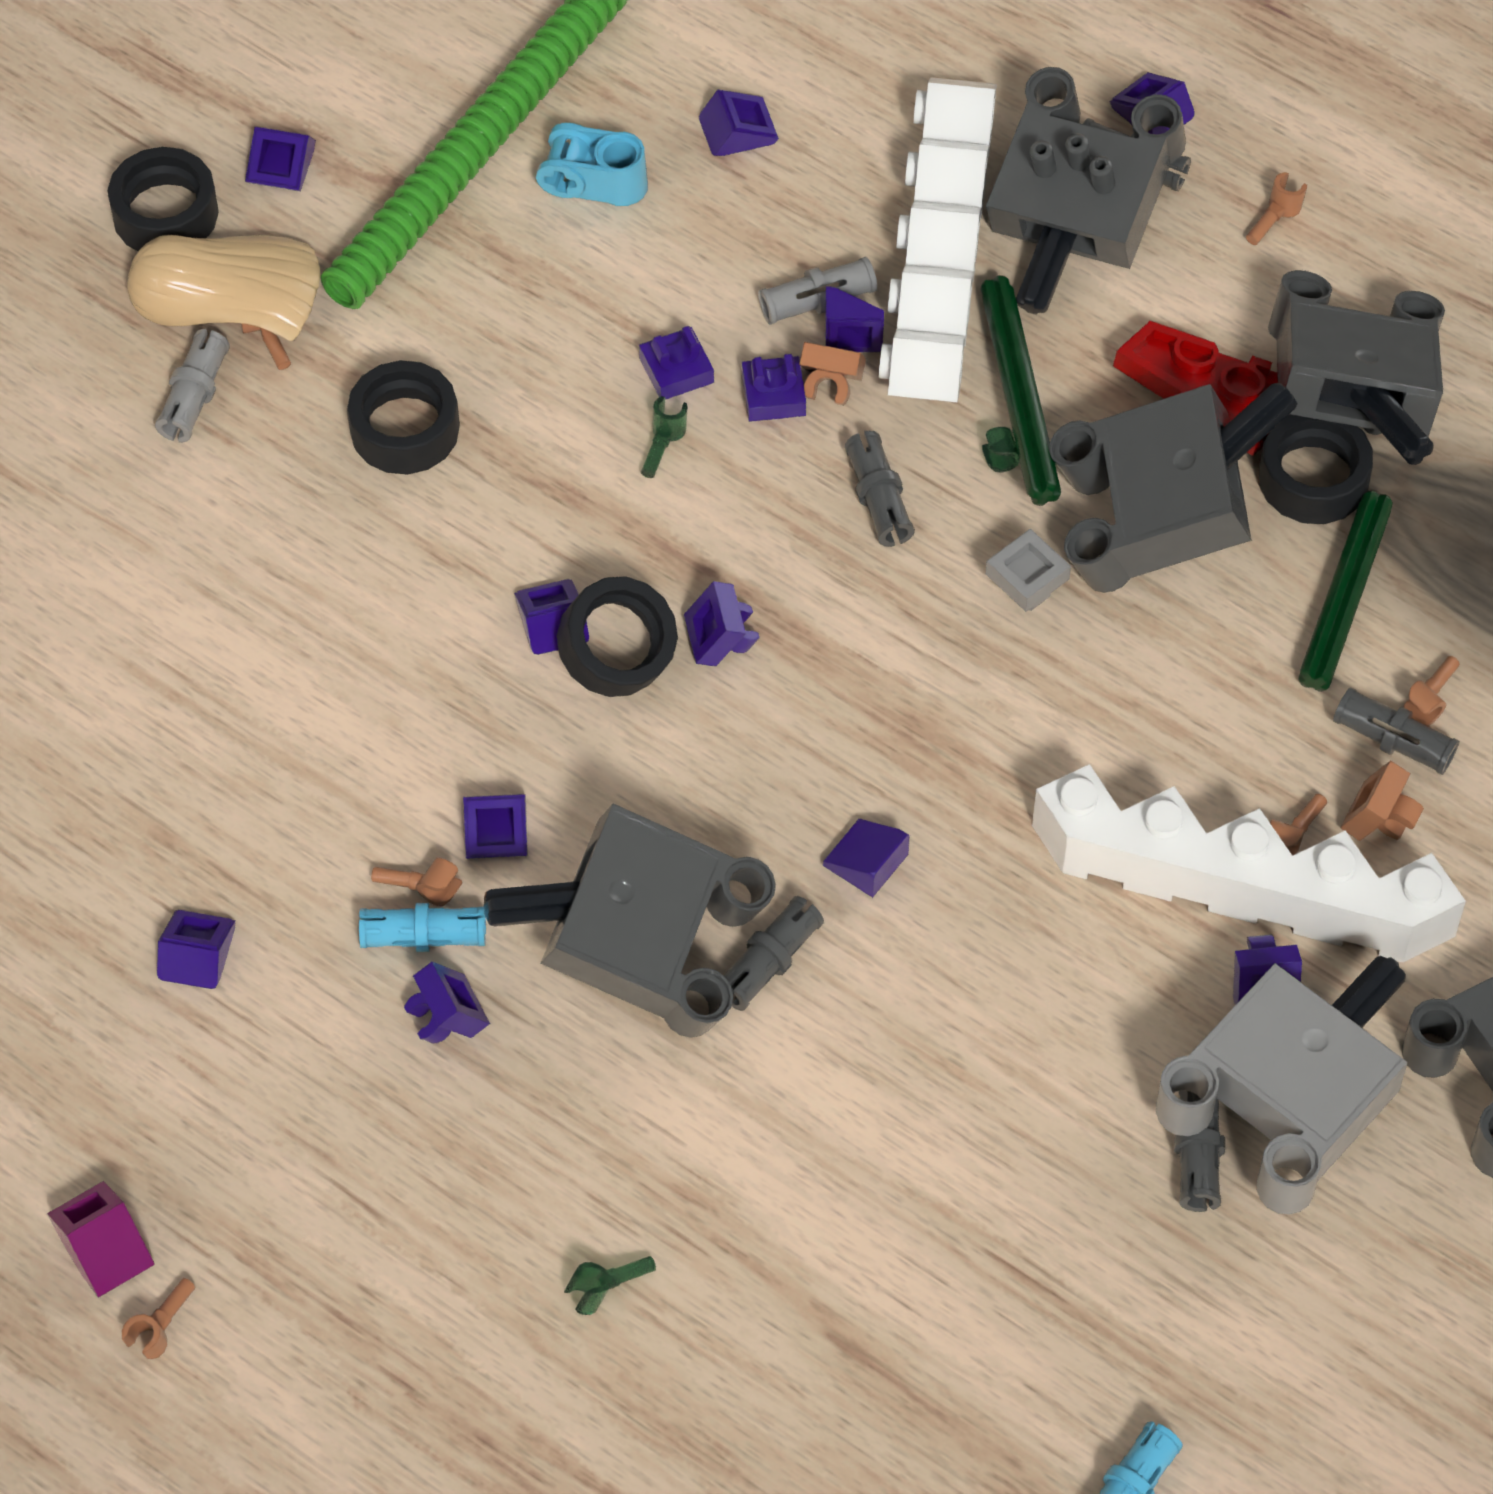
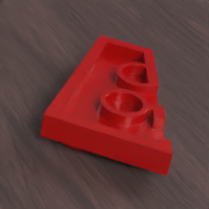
(1179, 362)

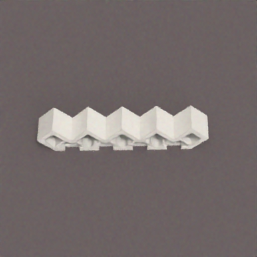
(939, 240)
(1246, 869)

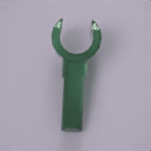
(665, 430)
(1001, 450)
(597, 1281)

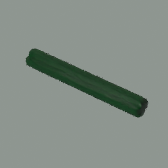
(1345, 591)

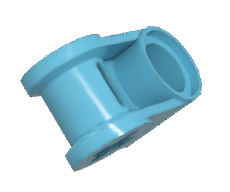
(597, 163)

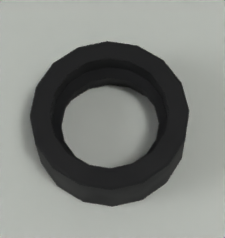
(157, 168)
(398, 381)
(1306, 502)
(643, 602)

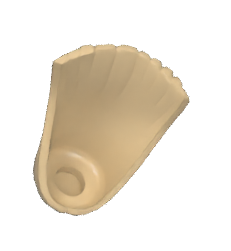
(226, 280)

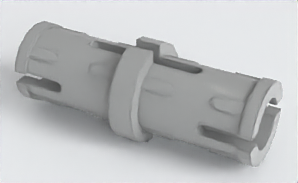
(782, 302)
(192, 385)

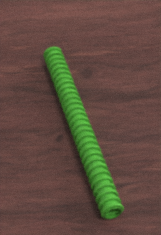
(465, 149)

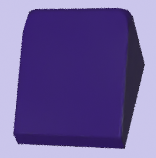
(1150, 85)
(736, 123)
(279, 158)
(852, 322)
(542, 612)
(495, 826)
(868, 855)
(194, 949)

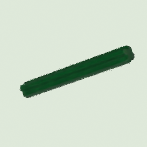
(1020, 391)

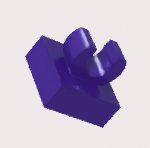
(676, 363)
(773, 388)
(717, 624)
(1258, 959)
(450, 1001)

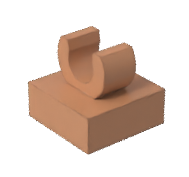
(831, 364)
(1382, 805)

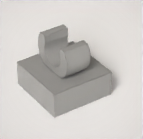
(1028, 570)

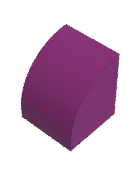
(101, 1238)

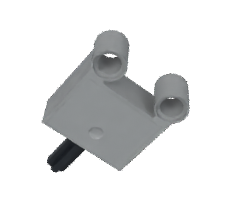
(1293, 1073)

